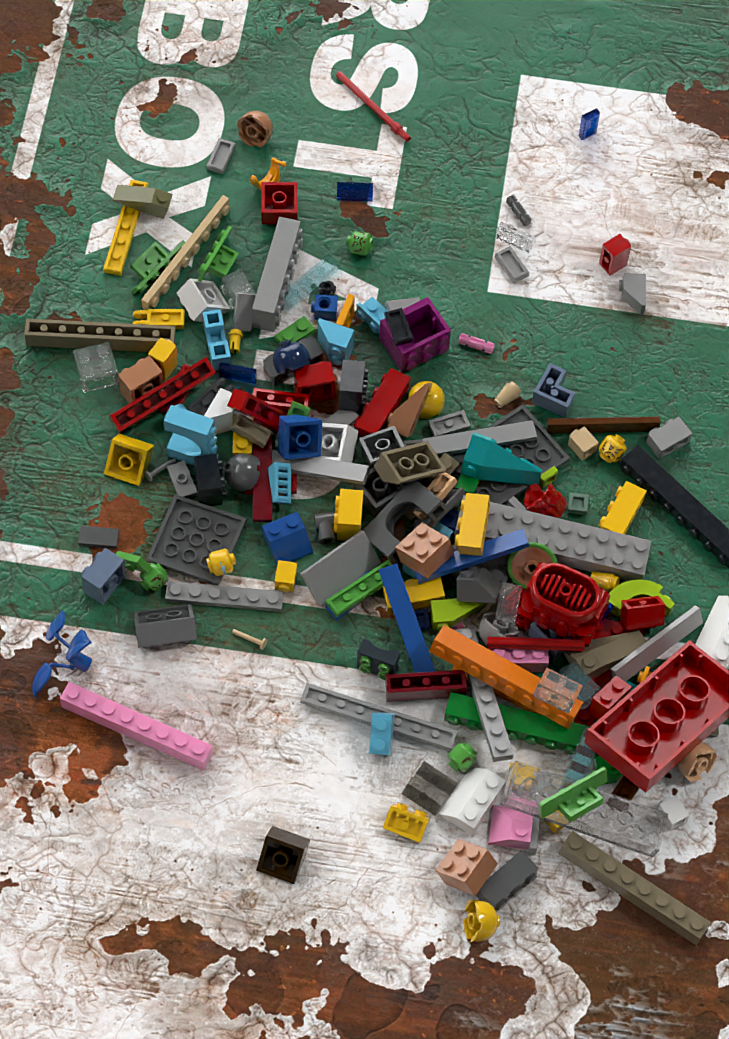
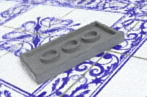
(340, 567)

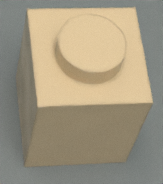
(582, 443)

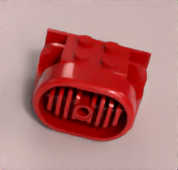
(564, 601)

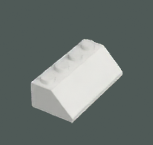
(715, 633)

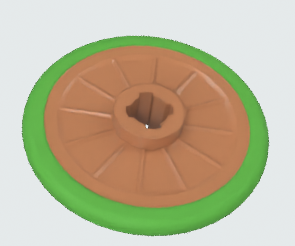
(520, 561)

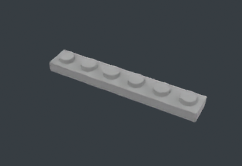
(224, 596)

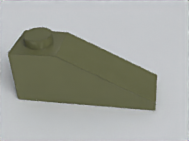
(144, 199)

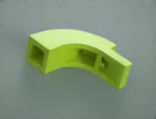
(638, 589)

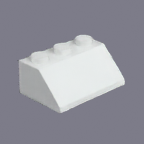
(473, 799)

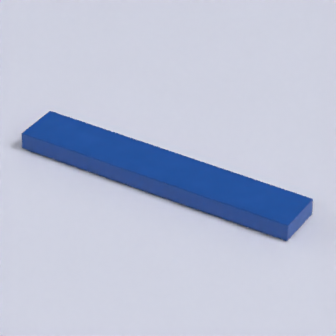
(492, 549)
(406, 619)

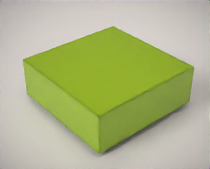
(548, 477)

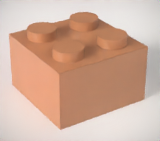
(139, 379)
(424, 550)
(466, 867)

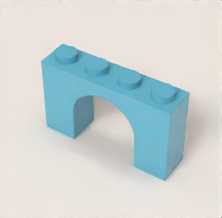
(191, 435)

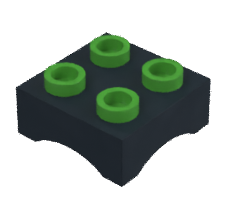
(377, 661)

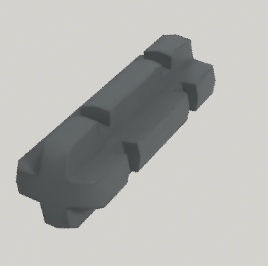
(518, 210)

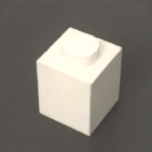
(677, 813)

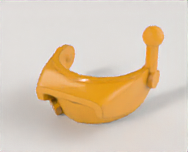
(272, 176)

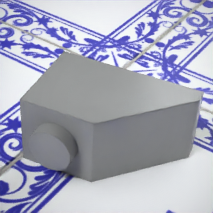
(634, 291)

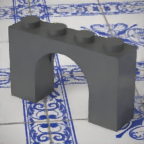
(411, 498)

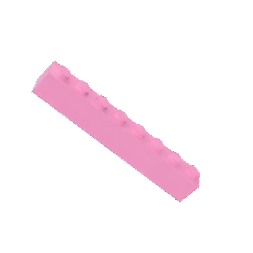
(136, 726)

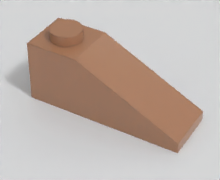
(408, 413)

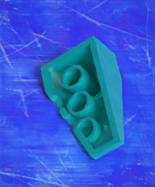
(491, 462)

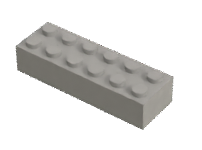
(276, 274)

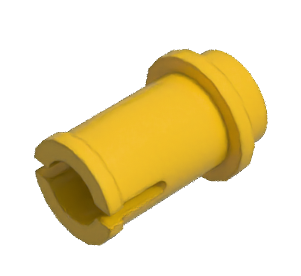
(234, 343)

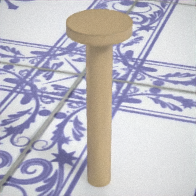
(262, 643)

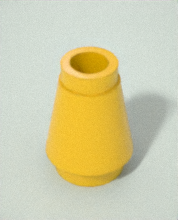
(605, 580)

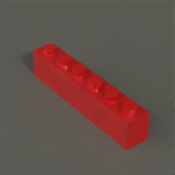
(162, 395)

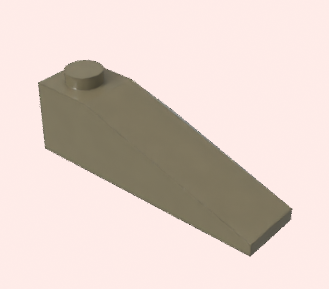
(605, 652)

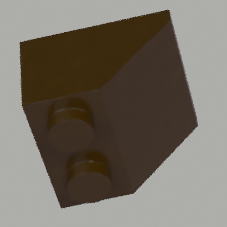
(283, 854)

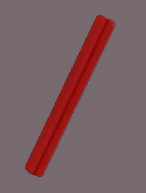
(536, 643)

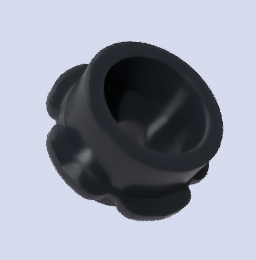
(322, 288)

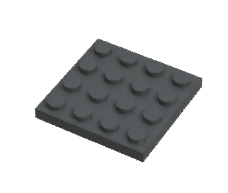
(191, 534)

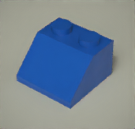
(299, 437)
(287, 538)

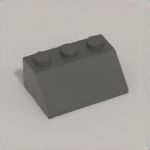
(165, 626)

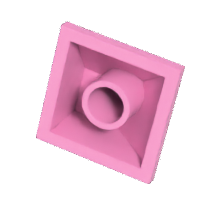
(510, 828)

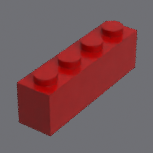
(383, 402)

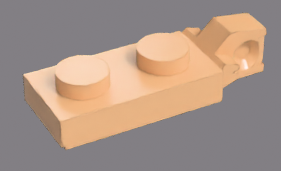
(439, 487)

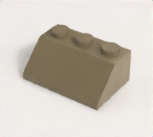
(409, 463)

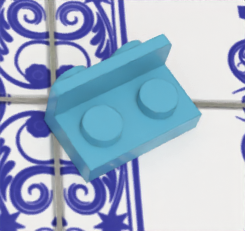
(371, 313)

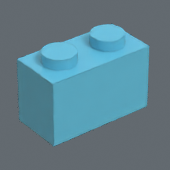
(381, 733)

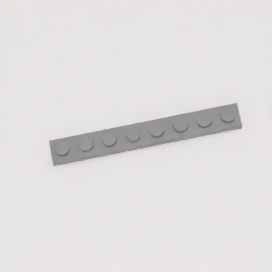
(362, 712)
(489, 712)

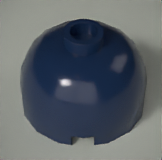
(290, 356)

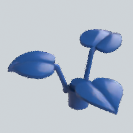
(74, 655)

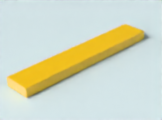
(122, 236)

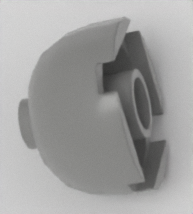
(493, 628)

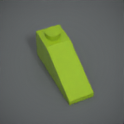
(451, 612)

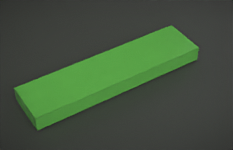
(357, 591)

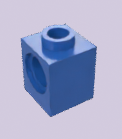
(328, 301)

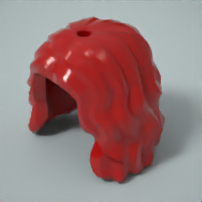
(545, 502)

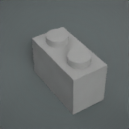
(668, 437)

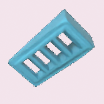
(282, 471)

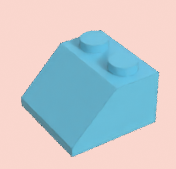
(335, 341)

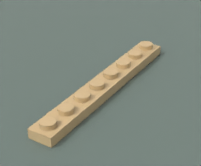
(183, 257)

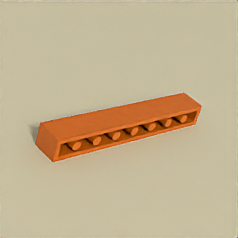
(497, 673)

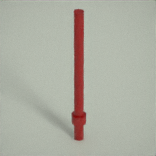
(396, 128)

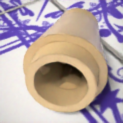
(507, 394)

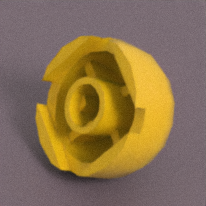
(434, 402)
(480, 921)

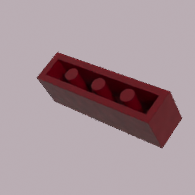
(424, 685)

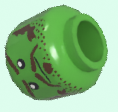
(360, 243)
(155, 579)
(462, 757)

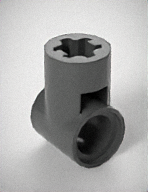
(324, 525)

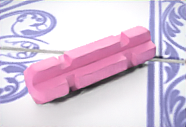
(476, 343)

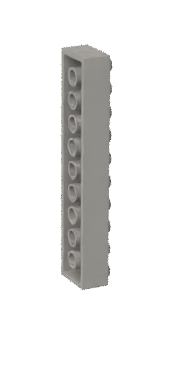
(572, 542)

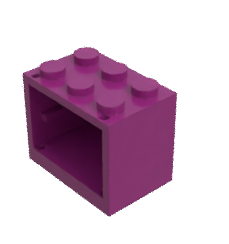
(429, 334)

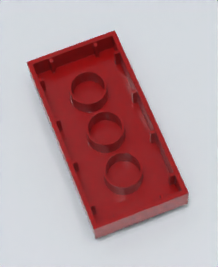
(663, 717)

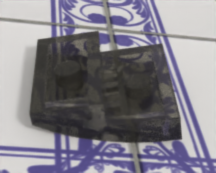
(429, 788)

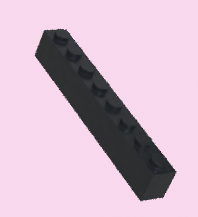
(678, 502)

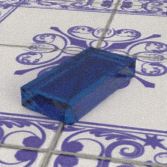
(589, 124)
(354, 191)
(238, 373)

